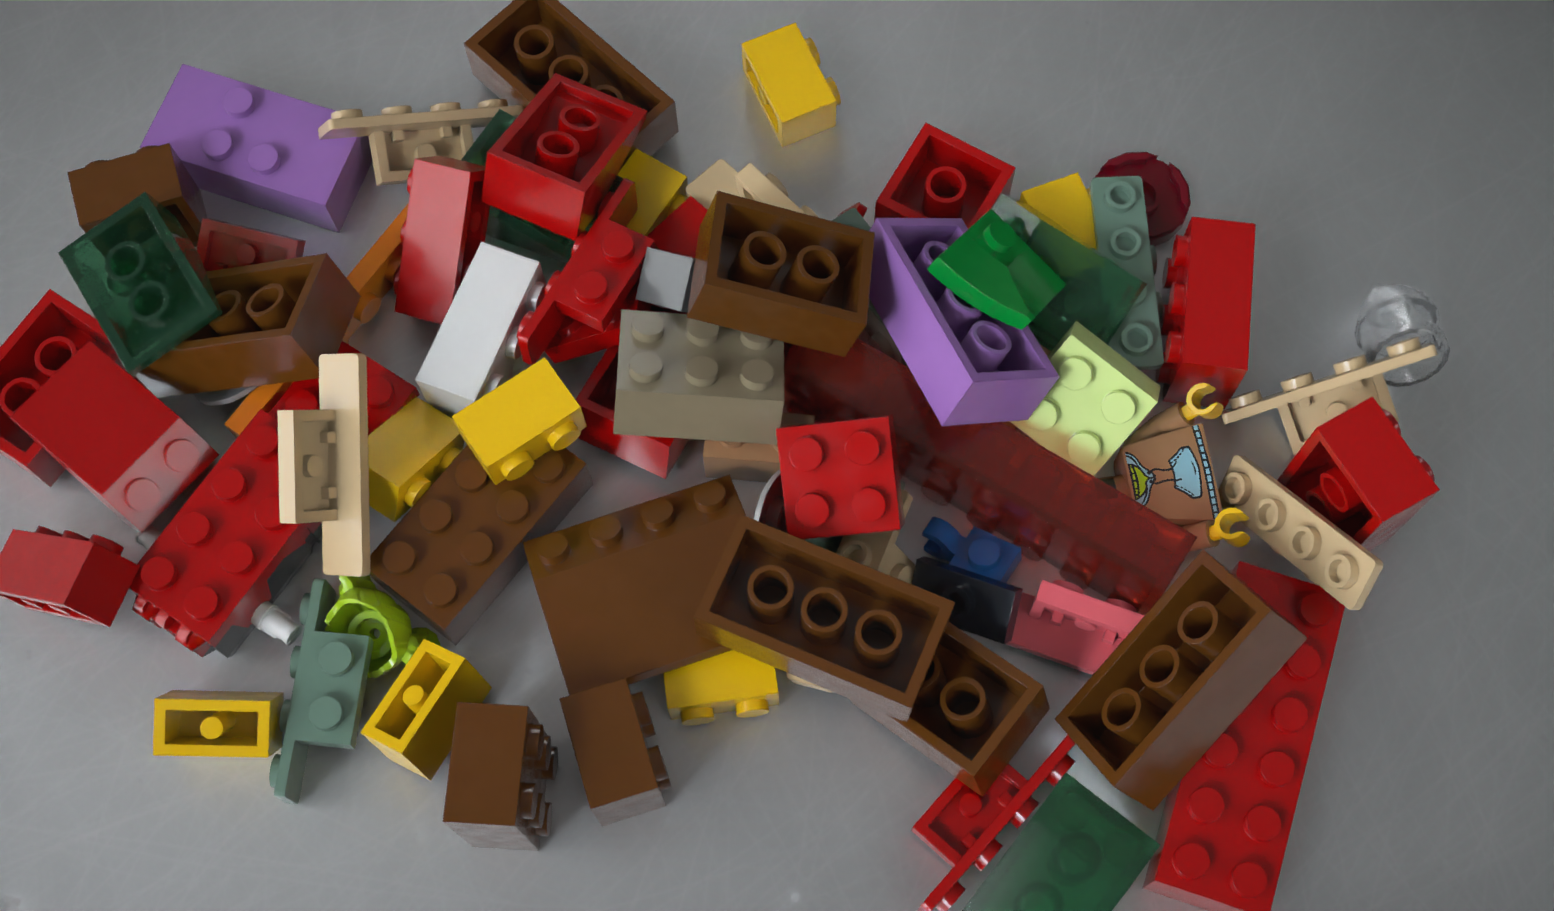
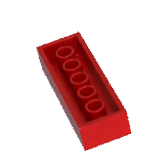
(1236, 806)

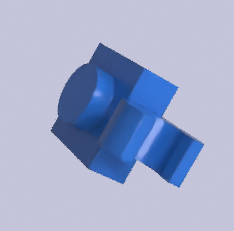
(976, 553)

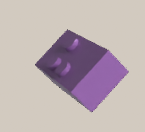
(260, 147)
(959, 356)

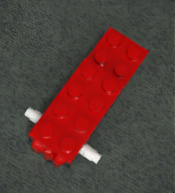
(225, 549)

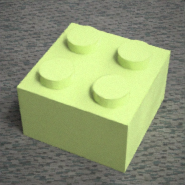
(1091, 403)

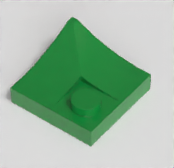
(997, 272)

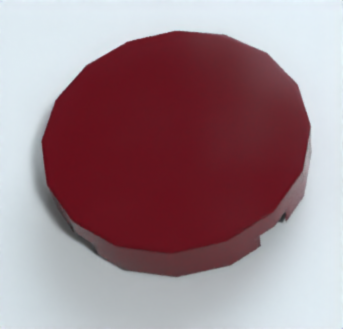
(1164, 191)

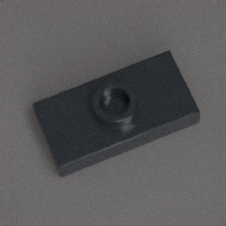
(981, 603)

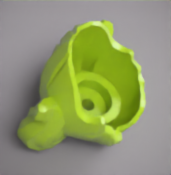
(365, 609)

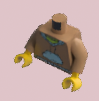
(1172, 472)

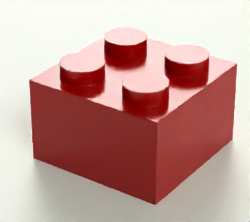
(944, 180)
(840, 477)

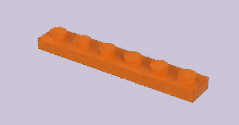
(372, 280)

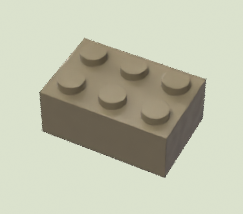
(696, 380)

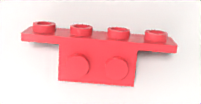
(1071, 626)

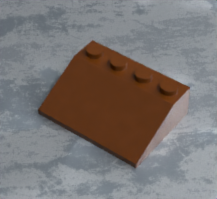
(630, 582)

